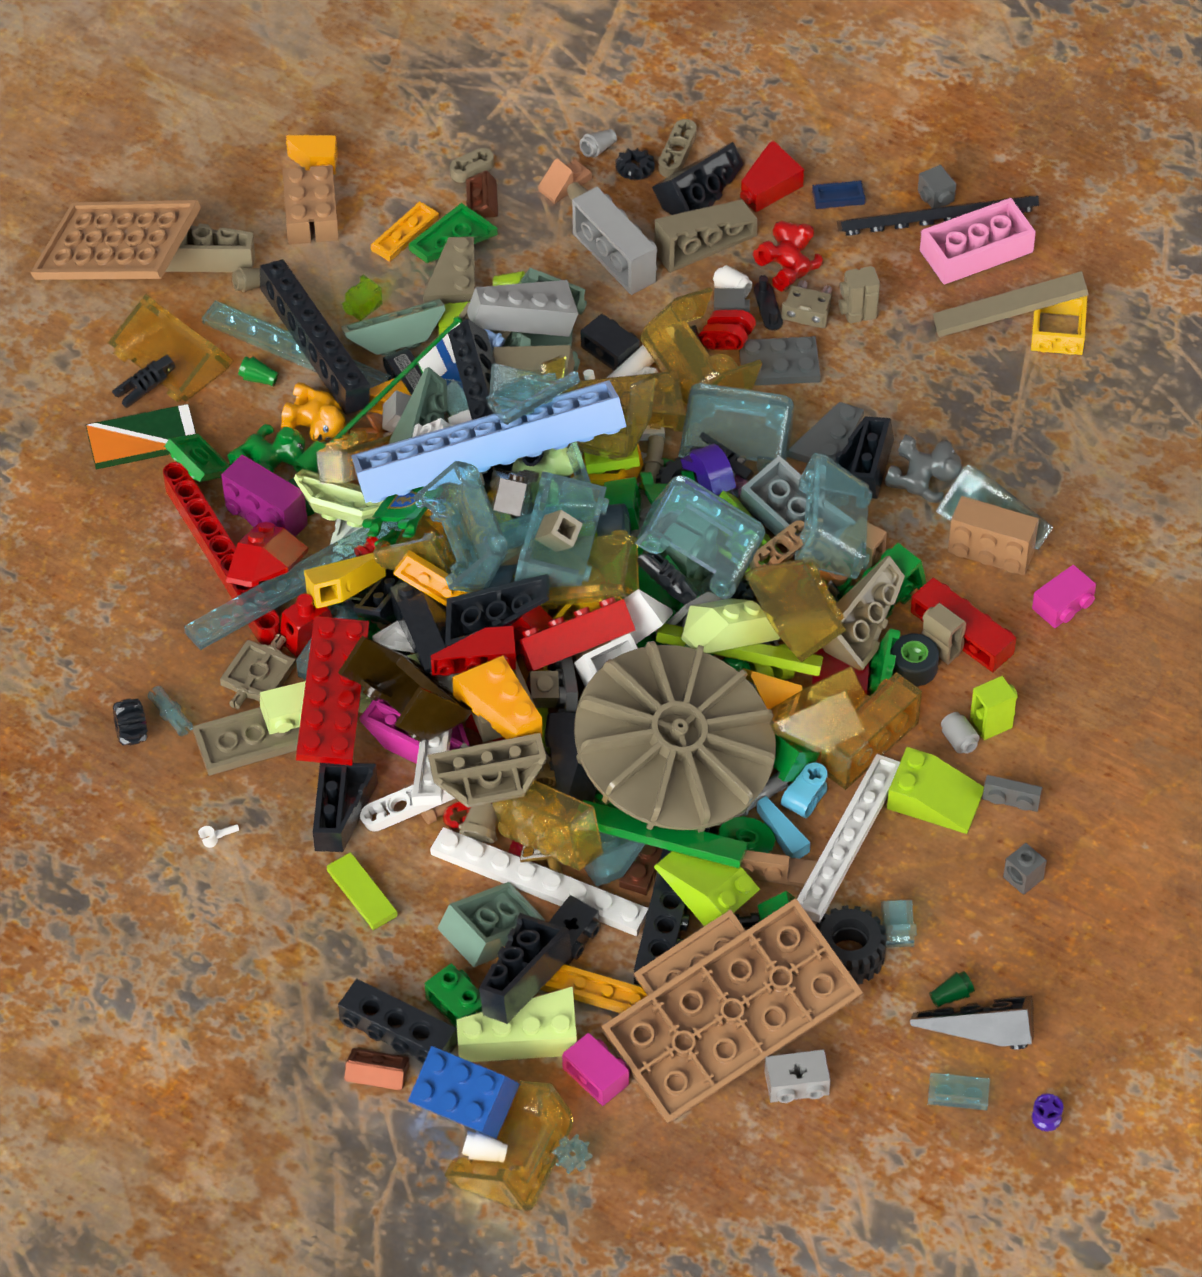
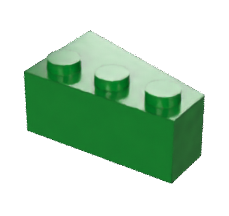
(791, 758)

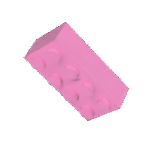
(977, 241)

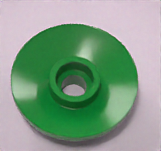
(749, 830)

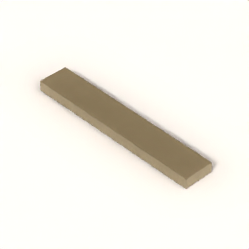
(1010, 304)

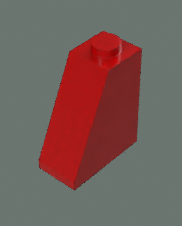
(771, 178)

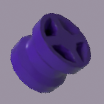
(1045, 1105)

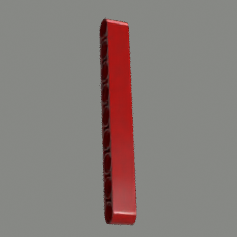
(212, 540)

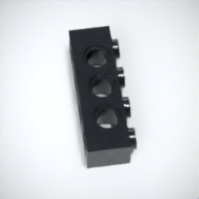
(390, 1011)

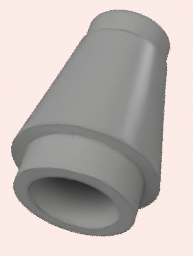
(597, 142)

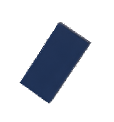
(838, 194)

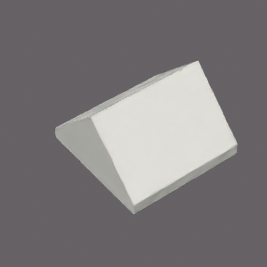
(646, 614)

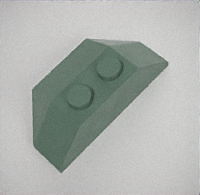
(396, 329)

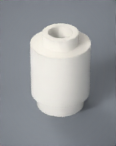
(730, 278)

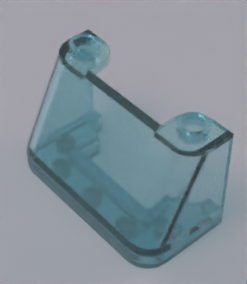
(742, 420)
(581, 501)
(834, 518)
(470, 525)
(704, 531)

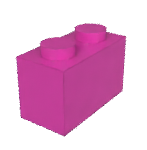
(1064, 596)
(596, 1068)

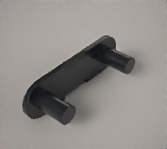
(767, 304)

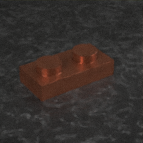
(642, 871)

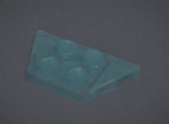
(527, 394)

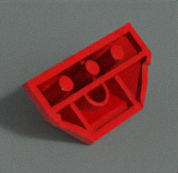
(264, 555)

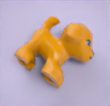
(314, 410)

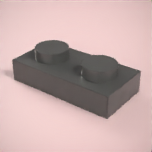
(1012, 793)

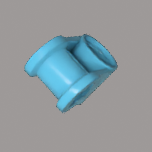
(806, 790)

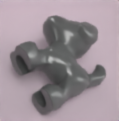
(941, 463)

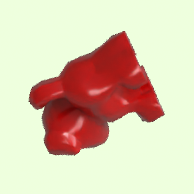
(791, 240)

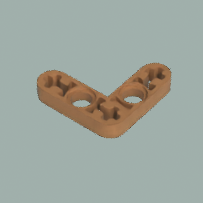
(792, 542)

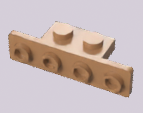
(777, 868)

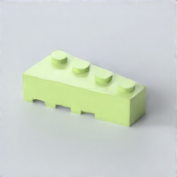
(537, 1031)

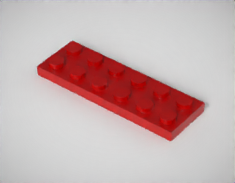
(330, 699)

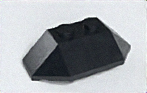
(375, 601)

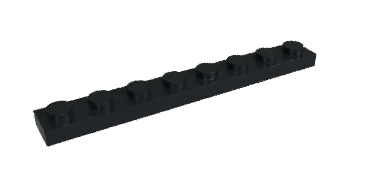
(925, 216)

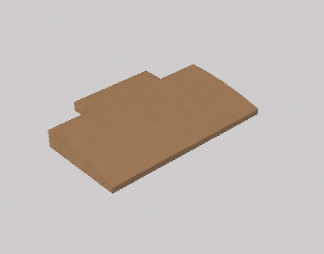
(727, 1005)

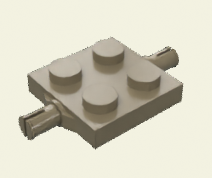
(257, 670)

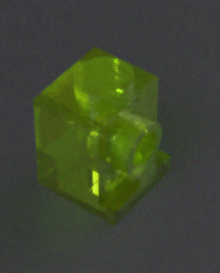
(362, 298)

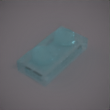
(958, 1091)

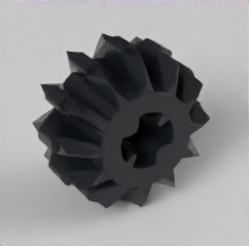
(130, 721)

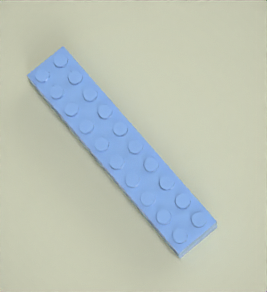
(489, 441)

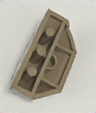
(489, 770)

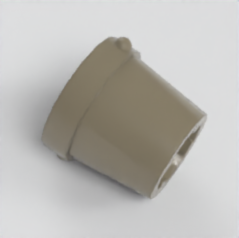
(480, 823)

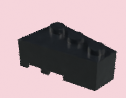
(868, 451)
(339, 801)

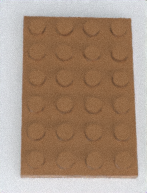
(116, 240)

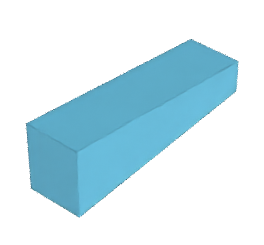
(786, 834)

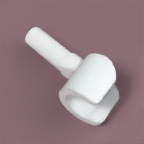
(213, 835)

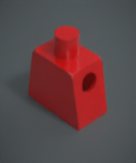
(298, 623)

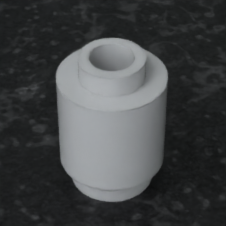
(960, 733)

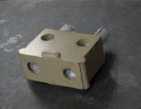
(807, 305)

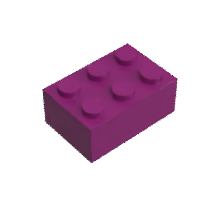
(263, 496)

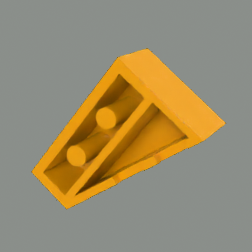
(499, 698)

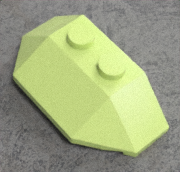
(335, 499)
(726, 625)

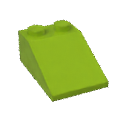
(934, 791)
(706, 886)

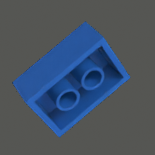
(463, 1092)

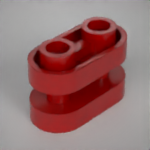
(727, 330)

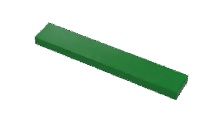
(688, 842)

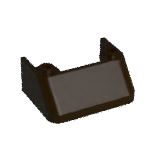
(420, 698)

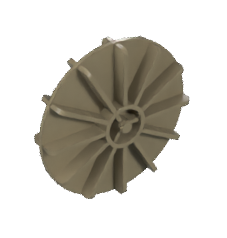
(674, 737)

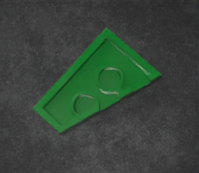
(456, 223)

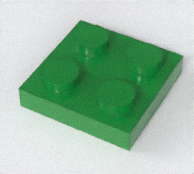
(197, 457)

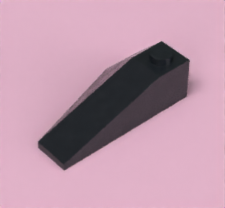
(569, 774)

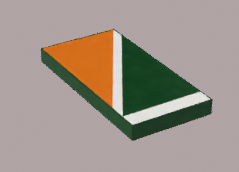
(137, 435)

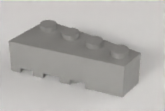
(525, 308)

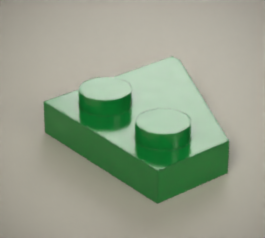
(883, 661)

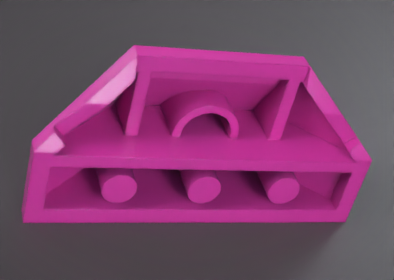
(381, 720)

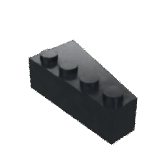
(523, 966)

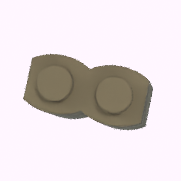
(945, 630)

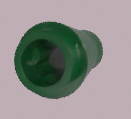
(953, 989)

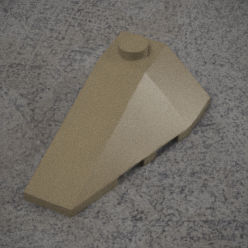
(865, 614)

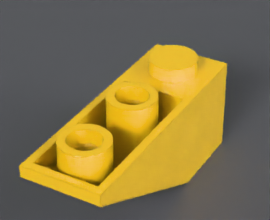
(342, 579)

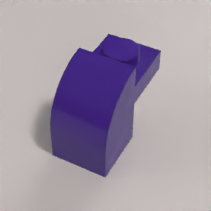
(711, 468)

